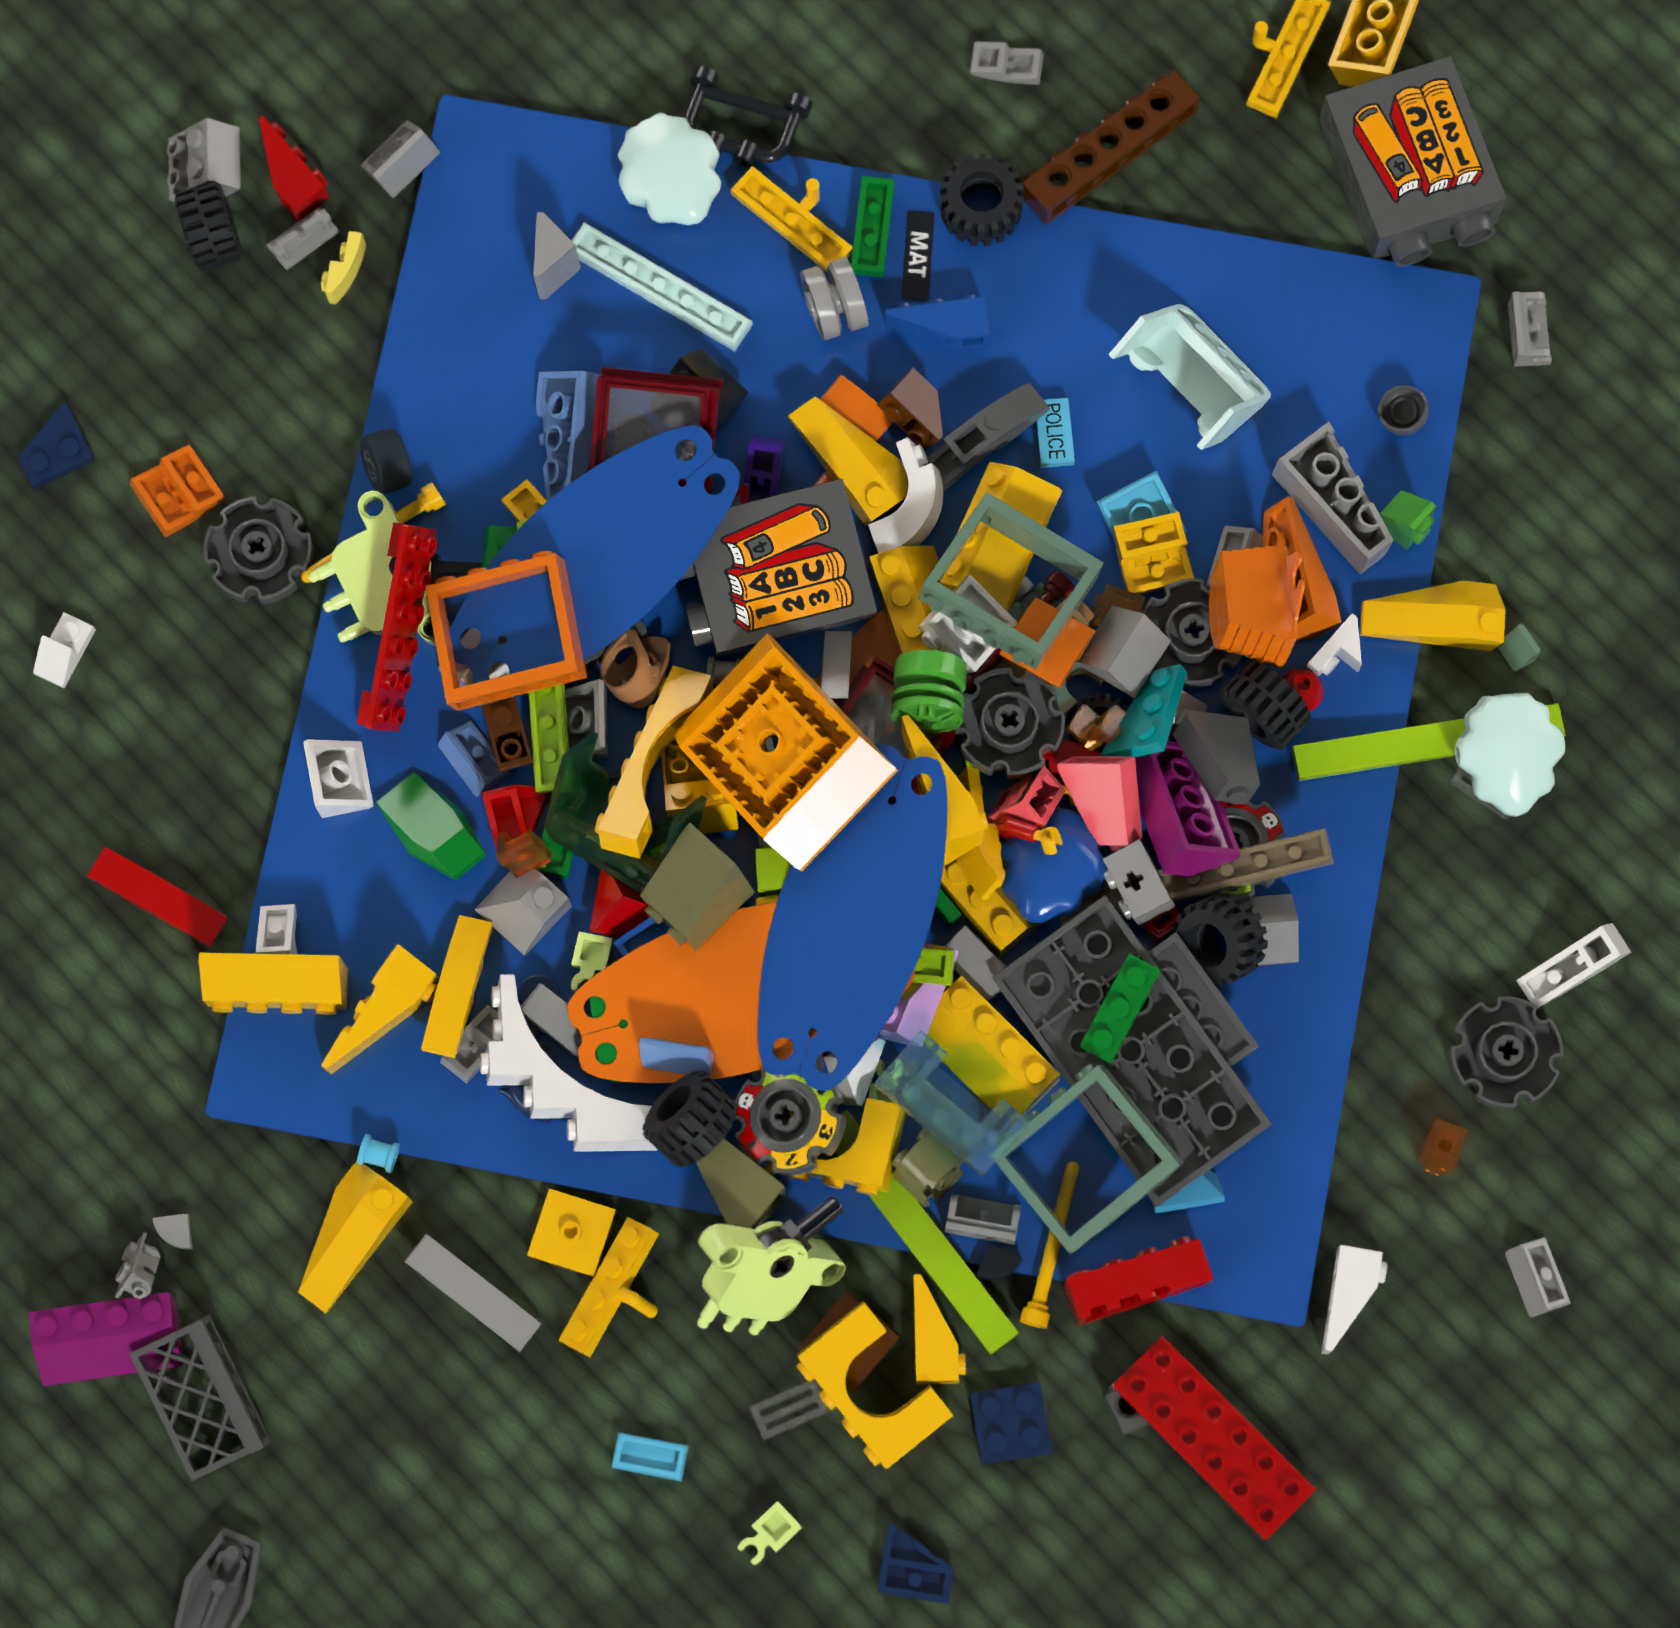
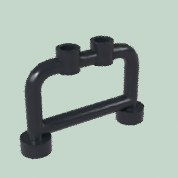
(745, 152)

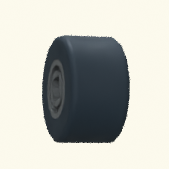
(386, 461)

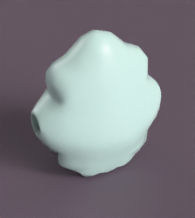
(669, 169)
(1510, 751)

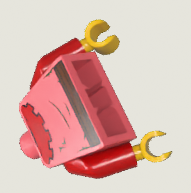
(1027, 809)

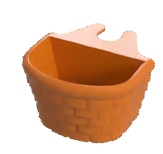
(1256, 603)

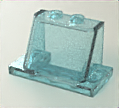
(947, 1108)

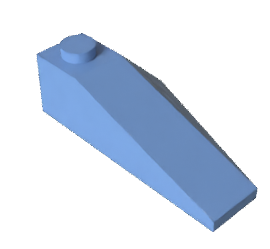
(567, 411)

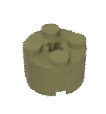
(927, 1168)

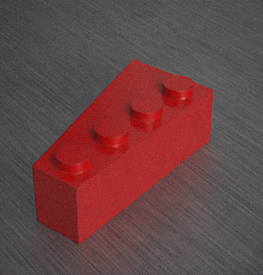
(1137, 1281)

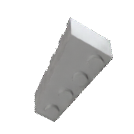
(1334, 498)

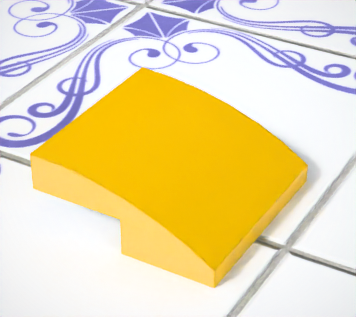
(1152, 553)

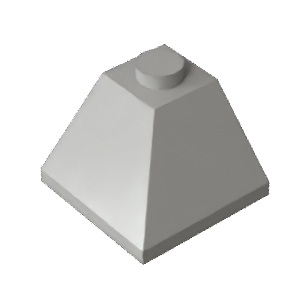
(524, 908)

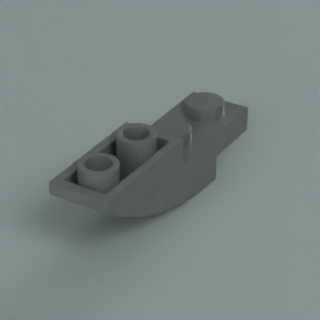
(987, 431)

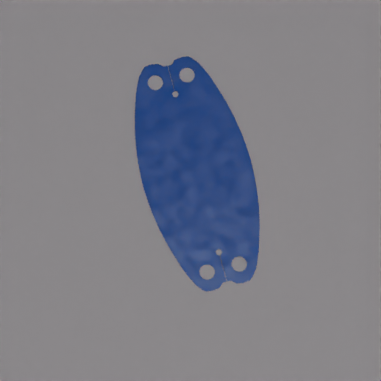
(624, 547)
(853, 927)

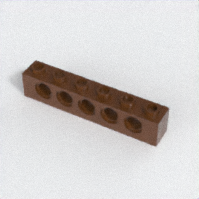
(1051, 200)

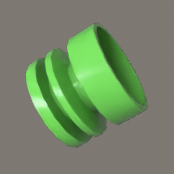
(929, 690)

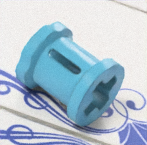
(378, 1153)

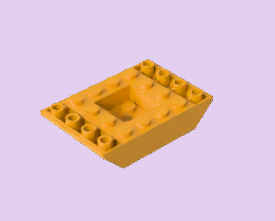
(815, 774)

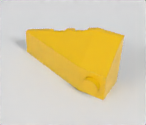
(871, 474)
(1444, 615)
(964, 821)
(398, 992)
(354, 1226)

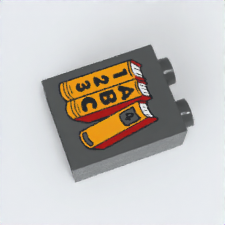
(1413, 162)
(781, 571)

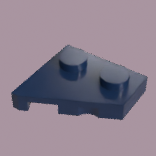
(55, 449)
(913, 1570)

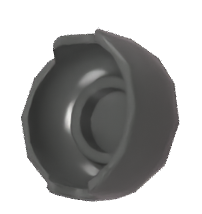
(1403, 410)

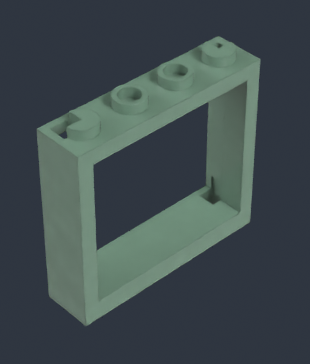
(1035, 539)
(1059, 1101)

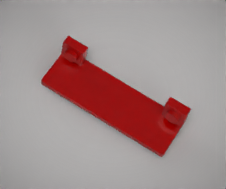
(384, 705)
(1213, 1438)

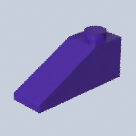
(764, 466)

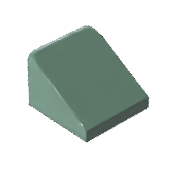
(1519, 648)

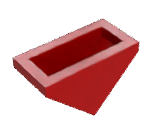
(514, 809)
(616, 908)

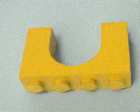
(870, 1157)
(888, 1434)

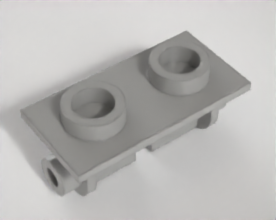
(303, 238)
(138, 1268)

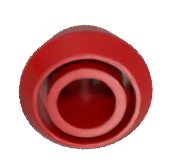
(1307, 685)

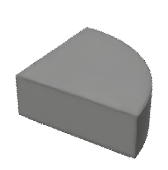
(175, 1230)

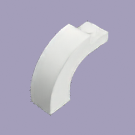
(920, 508)

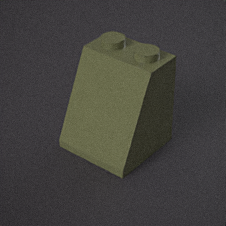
(695, 889)
(740, 1187)

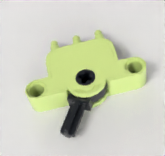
(368, 572)
(767, 1268)

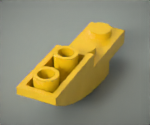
(983, 863)

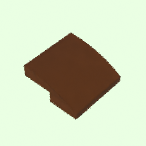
(867, 1359)

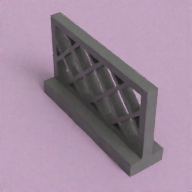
(227, 1384)

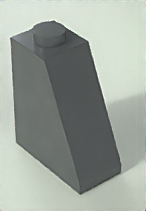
(1220, 753)

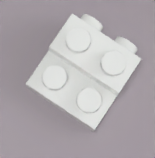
(942, 632)

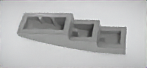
(472, 1292)

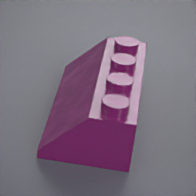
(1181, 815)
(99, 1336)

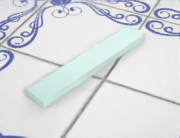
(661, 287)

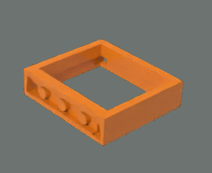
(521, 682)

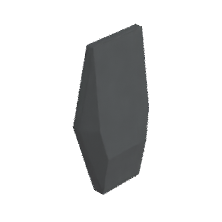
(220, 1583)

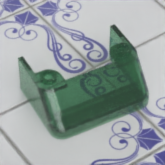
(579, 799)

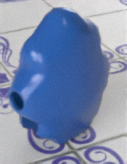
(1053, 884)

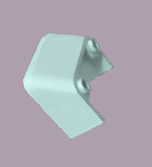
(1197, 367)

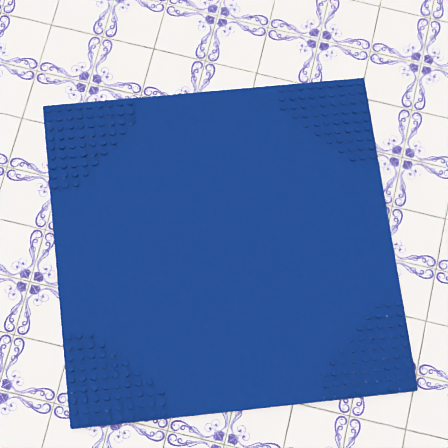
(1059, 297)

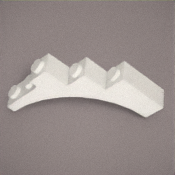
(517, 1059)

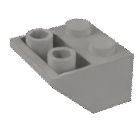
(204, 154)

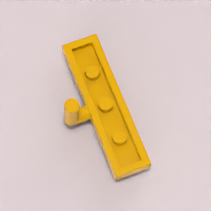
(1285, 54)
(791, 218)
(610, 1288)

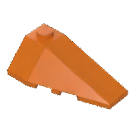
(1319, 604)

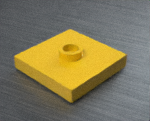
(571, 1233)

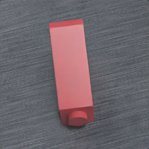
(1105, 797)

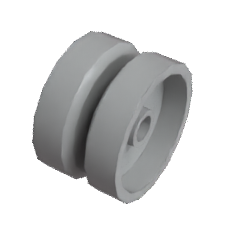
(829, 300)

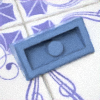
(472, 757)
(675, 1056)

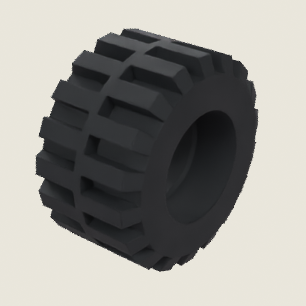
(988, 175)
(208, 226)
(1269, 703)
(1241, 932)
(689, 1119)

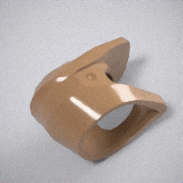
(641, 673)

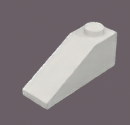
(1574, 965)
(1353, 1283)

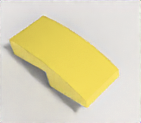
(343, 273)

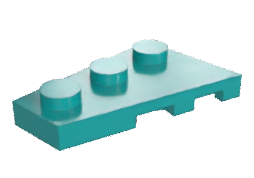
(1150, 715)

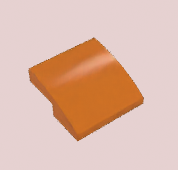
(856, 407)
(177, 491)
(1065, 650)

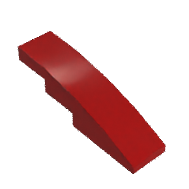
(157, 896)

